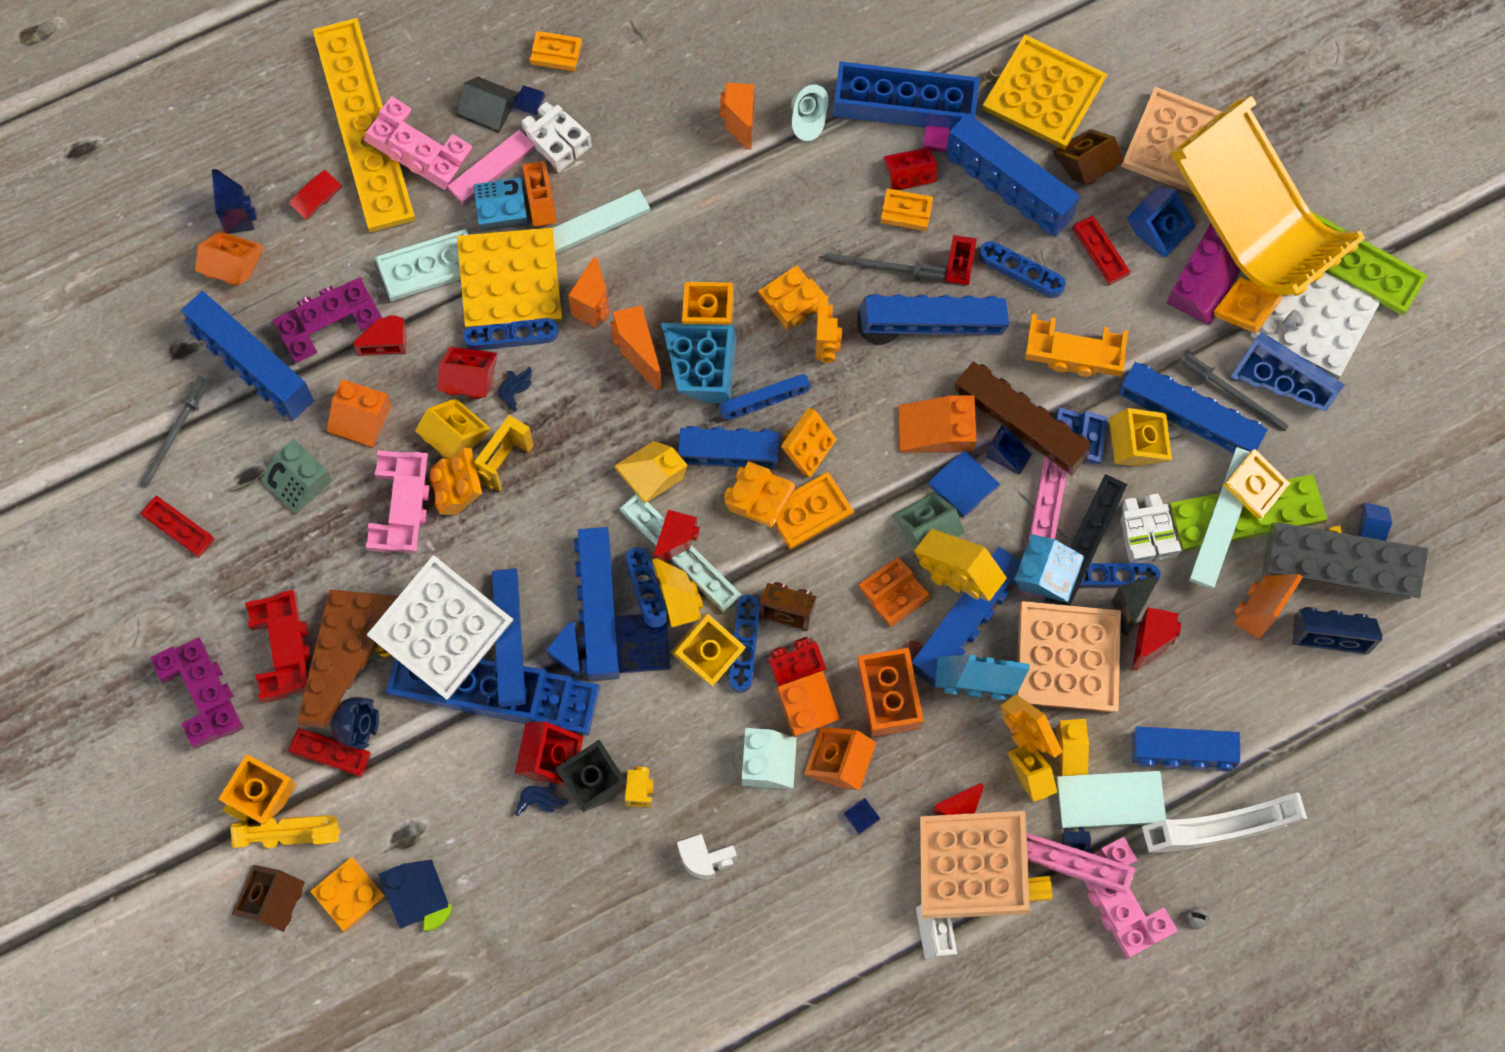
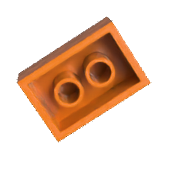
(889, 692)

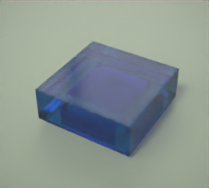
(529, 100)
(862, 816)

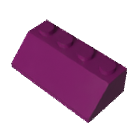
(1204, 278)

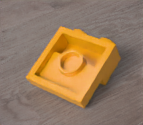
(791, 297)
(827, 333)
(455, 482)
(758, 494)
(1029, 726)

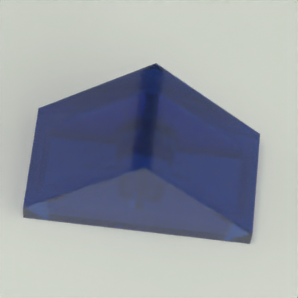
(1008, 451)

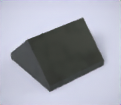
(486, 103)
(1131, 599)
(592, 776)

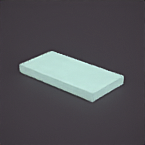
(420, 266)
(1110, 799)

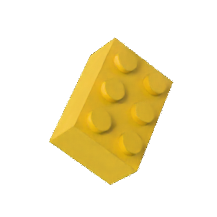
(960, 565)

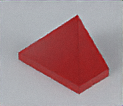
(961, 803)

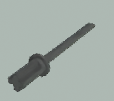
(918, 270)
(1205, 373)
(191, 402)

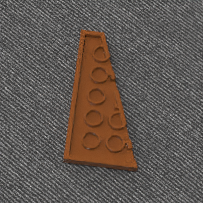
(340, 651)

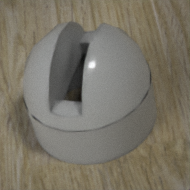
(1292, 319)
(1197, 923)

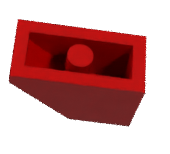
(383, 337)
(676, 535)

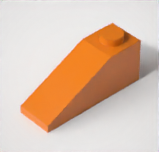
(539, 193)

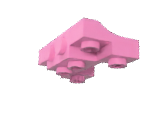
(413, 148)
(406, 510)
(1123, 913)

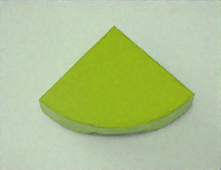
(436, 919)

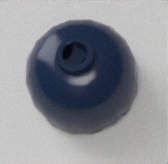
(355, 722)

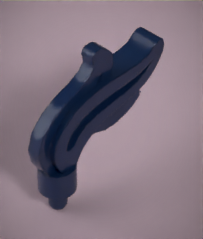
(513, 385)
(541, 797)

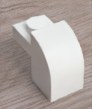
(699, 862)

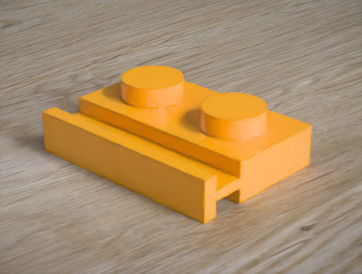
(556, 51)
(906, 210)

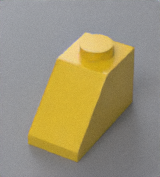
(1074, 743)
(1033, 773)

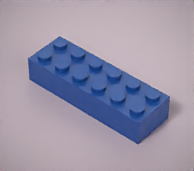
(903, 95)
(1011, 175)
(247, 356)

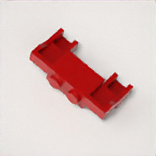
(287, 645)

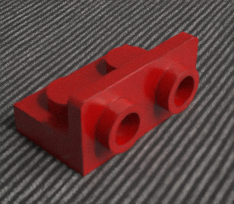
(911, 168)
(795, 661)

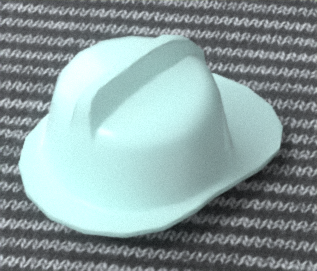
(809, 112)

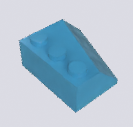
(702, 359)
(980, 676)

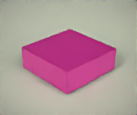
(936, 138)

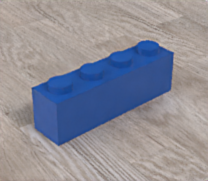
(728, 447)
(1185, 748)

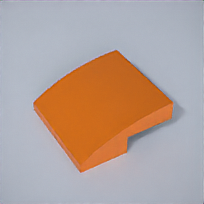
(894, 591)

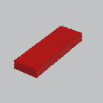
(1101, 250)
(177, 526)
(329, 752)

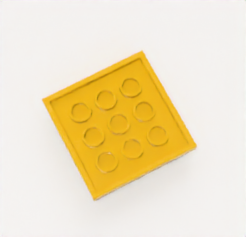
(1044, 92)
(509, 277)

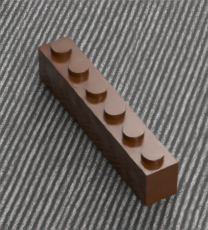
(1024, 418)

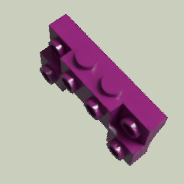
(323, 311)
(203, 680)

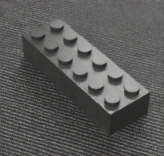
(1346, 560)

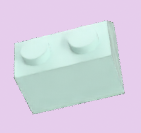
(768, 759)

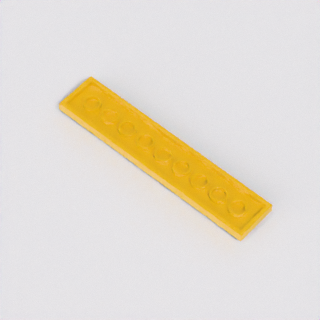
(357, 107)

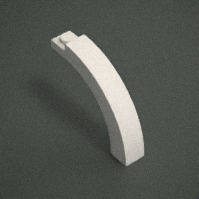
(1224, 827)

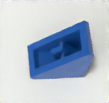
(1375, 522)
(565, 650)

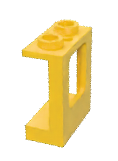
(510, 434)

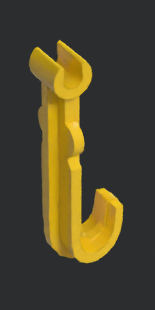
(292, 830)

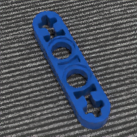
(1024, 265)
(511, 338)
(765, 397)
(1110, 571)
(648, 586)
(749, 643)

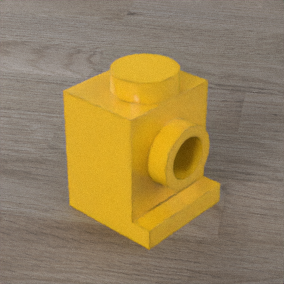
(639, 787)

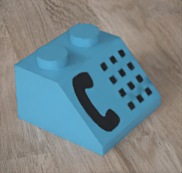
(500, 204)
(1048, 569)

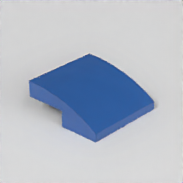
(1089, 425)
(963, 484)

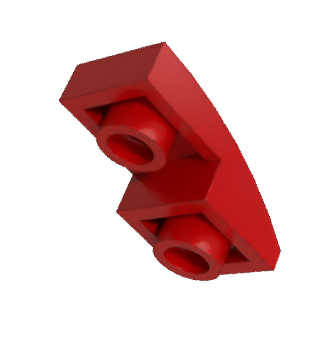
(315, 193)

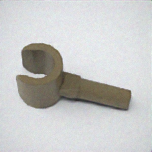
(991, 78)

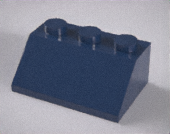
(1336, 631)

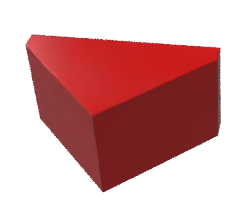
(960, 259)

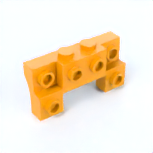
(1074, 352)

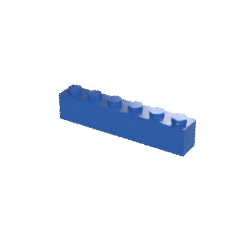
(934, 315)
(1191, 410)
(598, 604)
(963, 622)

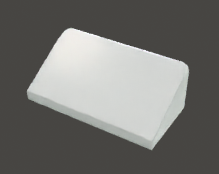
(936, 936)

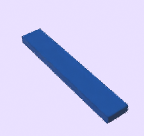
(509, 645)

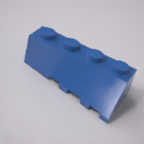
(1286, 373)

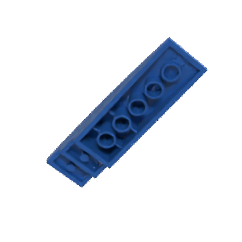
(548, 696)

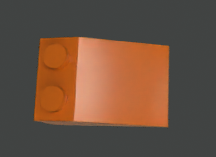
(635, 343)
(938, 425)
(1265, 603)

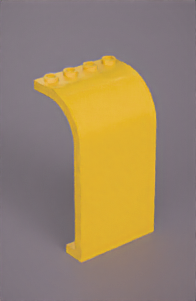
(1257, 204)

